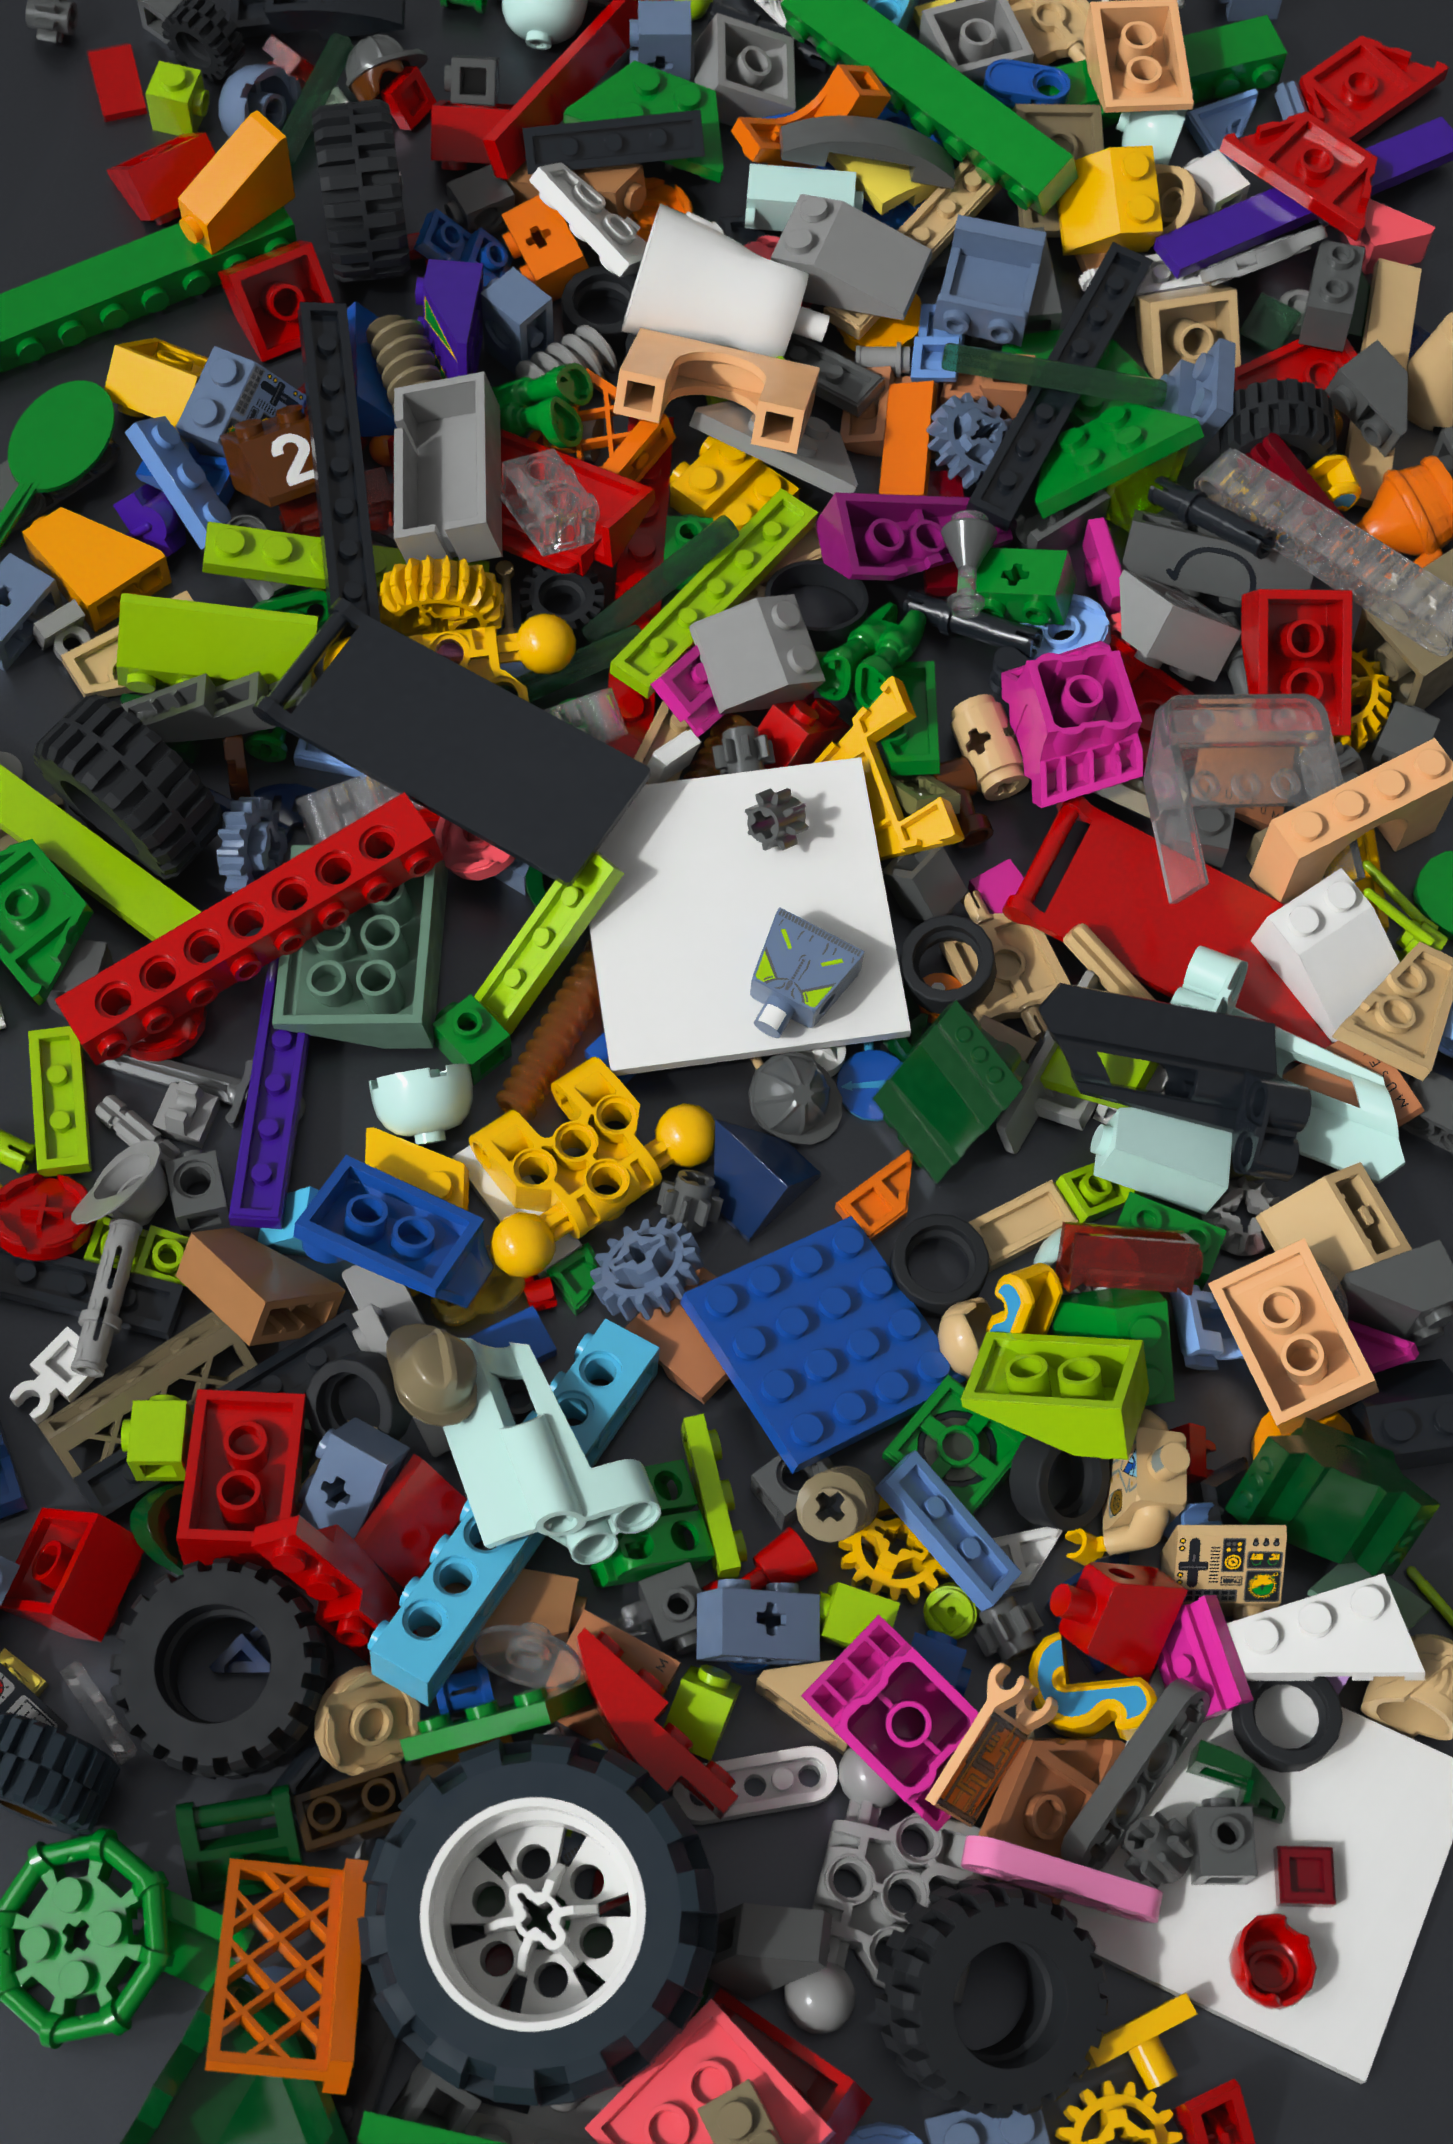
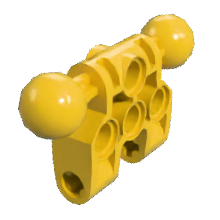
(542, 644)
(571, 1205)

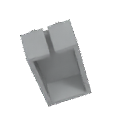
(452, 490)

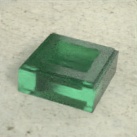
(1270, 323)

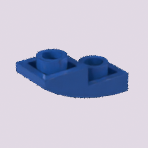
(446, 240)

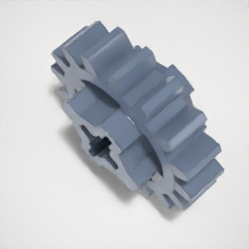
(967, 436)
(250, 842)
(646, 1269)

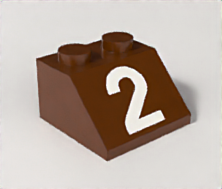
(272, 456)

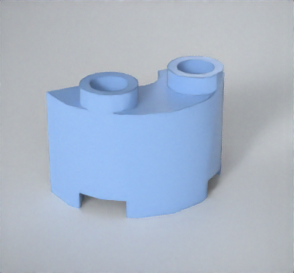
(1202, 1330)

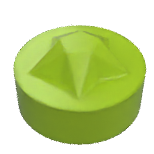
(950, 1611)

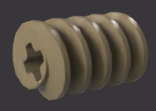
(401, 353)
(818, 1496)

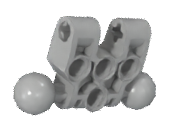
(876, 1856)

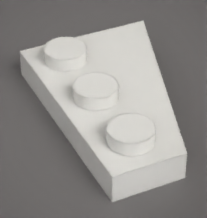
(588, 220)
(1330, 1634)

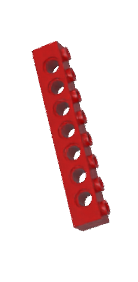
(224, 929)

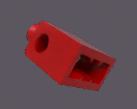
(1119, 1614)

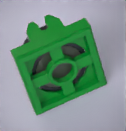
(958, 1445)

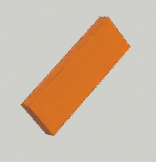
(906, 442)

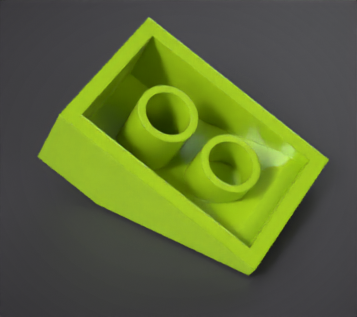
(1062, 1390)

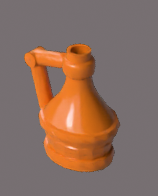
(1413, 510)

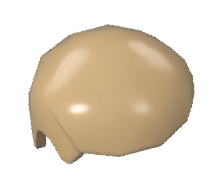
(963, 1333)

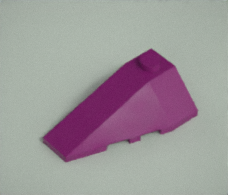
(888, 534)

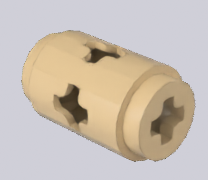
(990, 746)

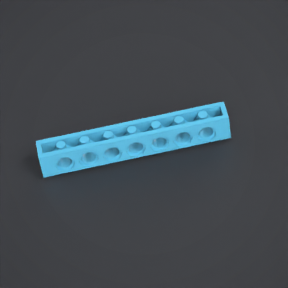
(424, 1663)

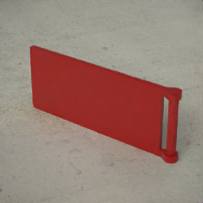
(1122, 897)

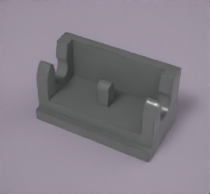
(1060, 528)

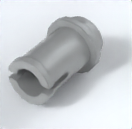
(895, 356)

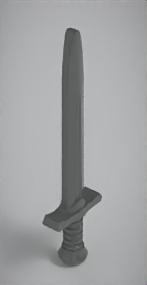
(227, 1088)

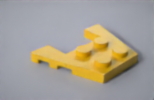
(895, 835)

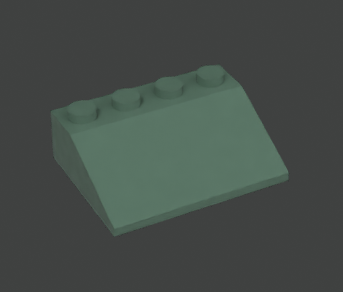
(373, 973)

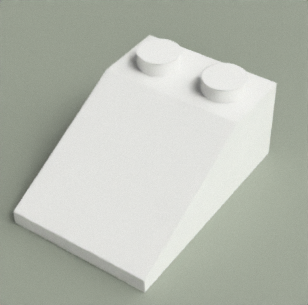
(1328, 949)

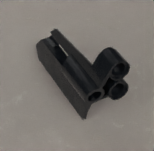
(1215, 1065)

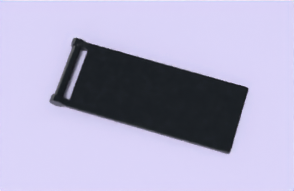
(457, 744)

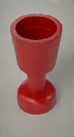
(781, 1561)

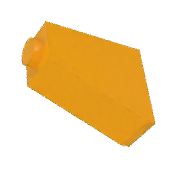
(238, 185)
(94, 563)

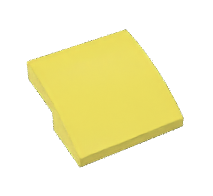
(882, 182)

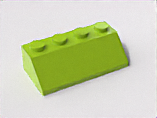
(181, 639)

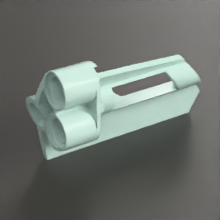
(1335, 1130)
(535, 1471)

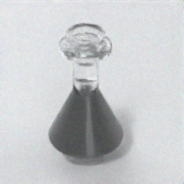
(968, 541)

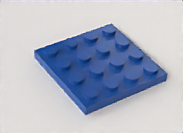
(820, 1342)

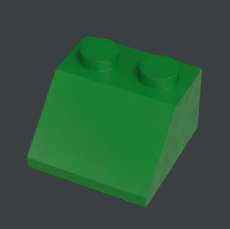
(1124, 1315)

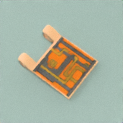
(989, 1747)

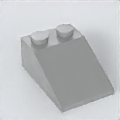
(851, 258)

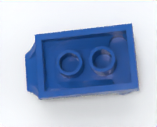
(396, 1233)

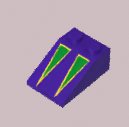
(452, 314)

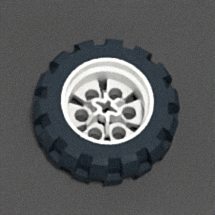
(432, 1879)

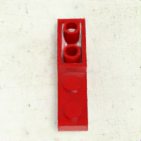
(336, 1573)
(630, 1712)

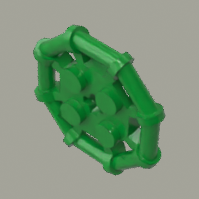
(112, 1948)

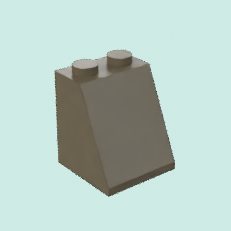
(1413, 671)

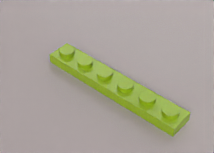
(281, 556)
(714, 589)

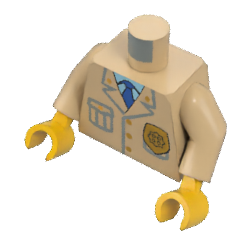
(1141, 1494)

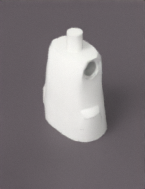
(717, 290)

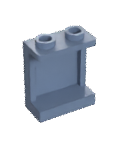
(989, 280)

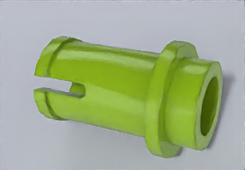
(16, 1152)

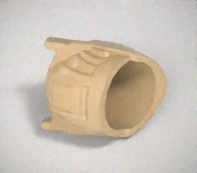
(1417, 1705)

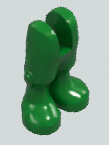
(554, 415)
(882, 646)

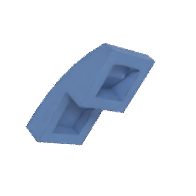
(929, 349)

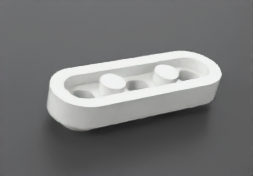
(780, 1777)

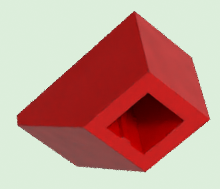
(801, 730)

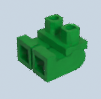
(663, 1543)

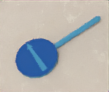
(861, 1079)

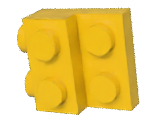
(725, 484)

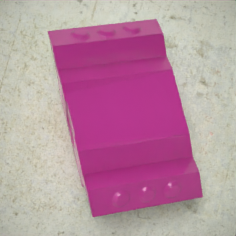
(1074, 722)
(894, 1713)

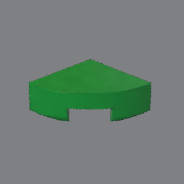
(573, 1278)

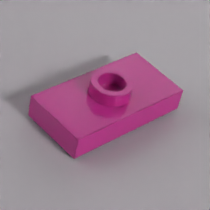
(1102, 564)

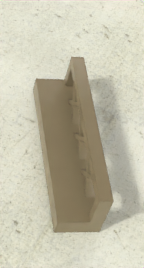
(140, 1381)

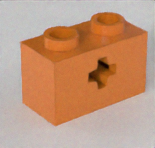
(545, 245)

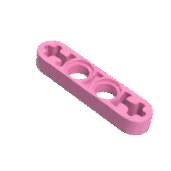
(1061, 1879)

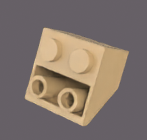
(1340, 1221)

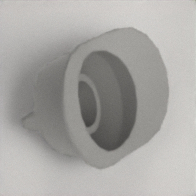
(127, 1187)

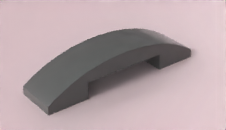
(869, 138)

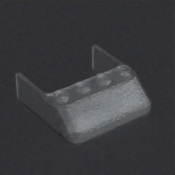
(1234, 756)

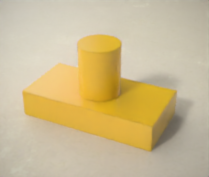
(1143, 2043)

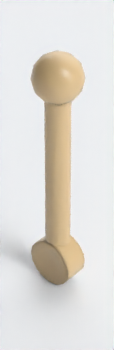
(505, 572)

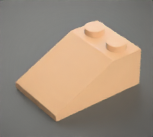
(1137, 56)
(1293, 1337)

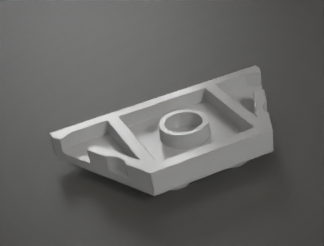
(819, 459)

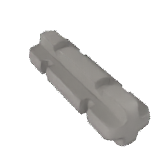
(132, 1127)

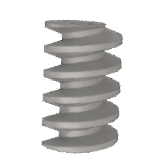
(583, 347)

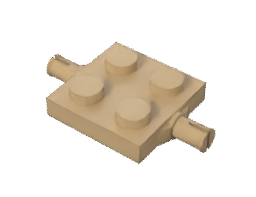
(1053, 28)
(1024, 966)

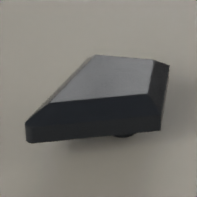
(1219, 1488)

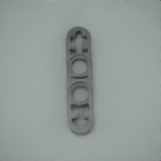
(1136, 1775)

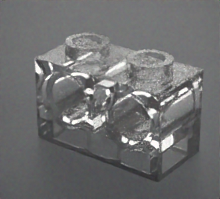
(549, 502)

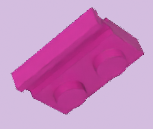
(688, 693)
(1205, 1655)

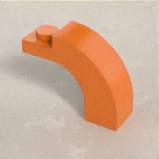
(848, 92)

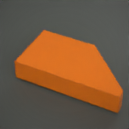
(881, 1199)

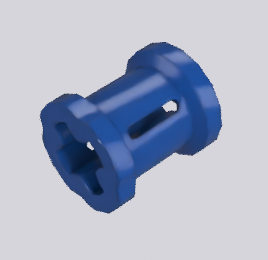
(474, 1677)

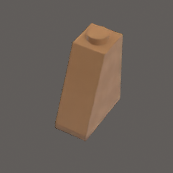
(619, 185)
(256, 1288)
(532, 1598)

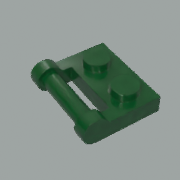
(209, 1859)

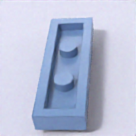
(178, 475)
(948, 1530)

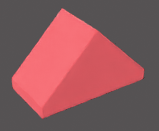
(1392, 237)

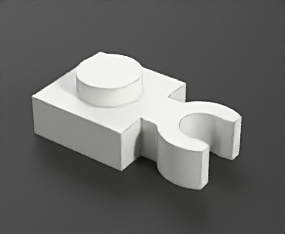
(53, 1377)

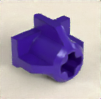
(152, 519)

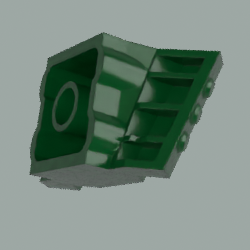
(949, 1089)
(1334, 1497)

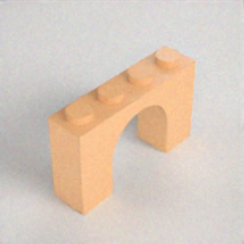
(674, 366)
(1398, 797)

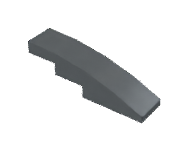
(207, 711)

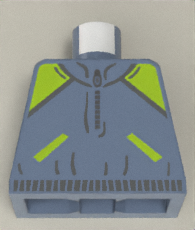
(800, 973)

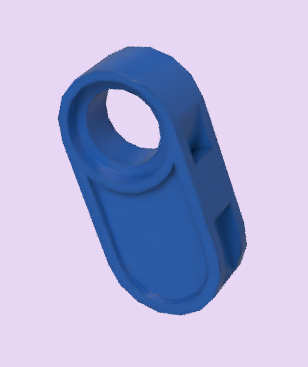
(1018, 81)

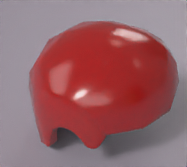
(1272, 1962)

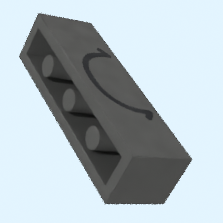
(1203, 562)

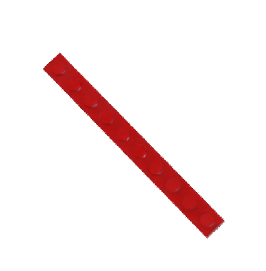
(637, 560)

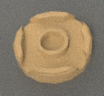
(363, 1722)

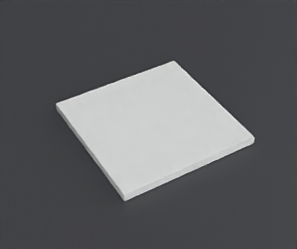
(698, 905)
(1390, 1828)

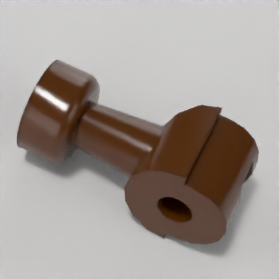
(961, 778)

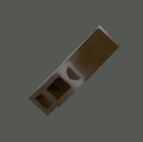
(367, 1802)

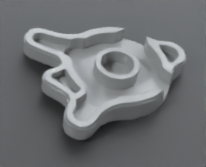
(1261, 256)

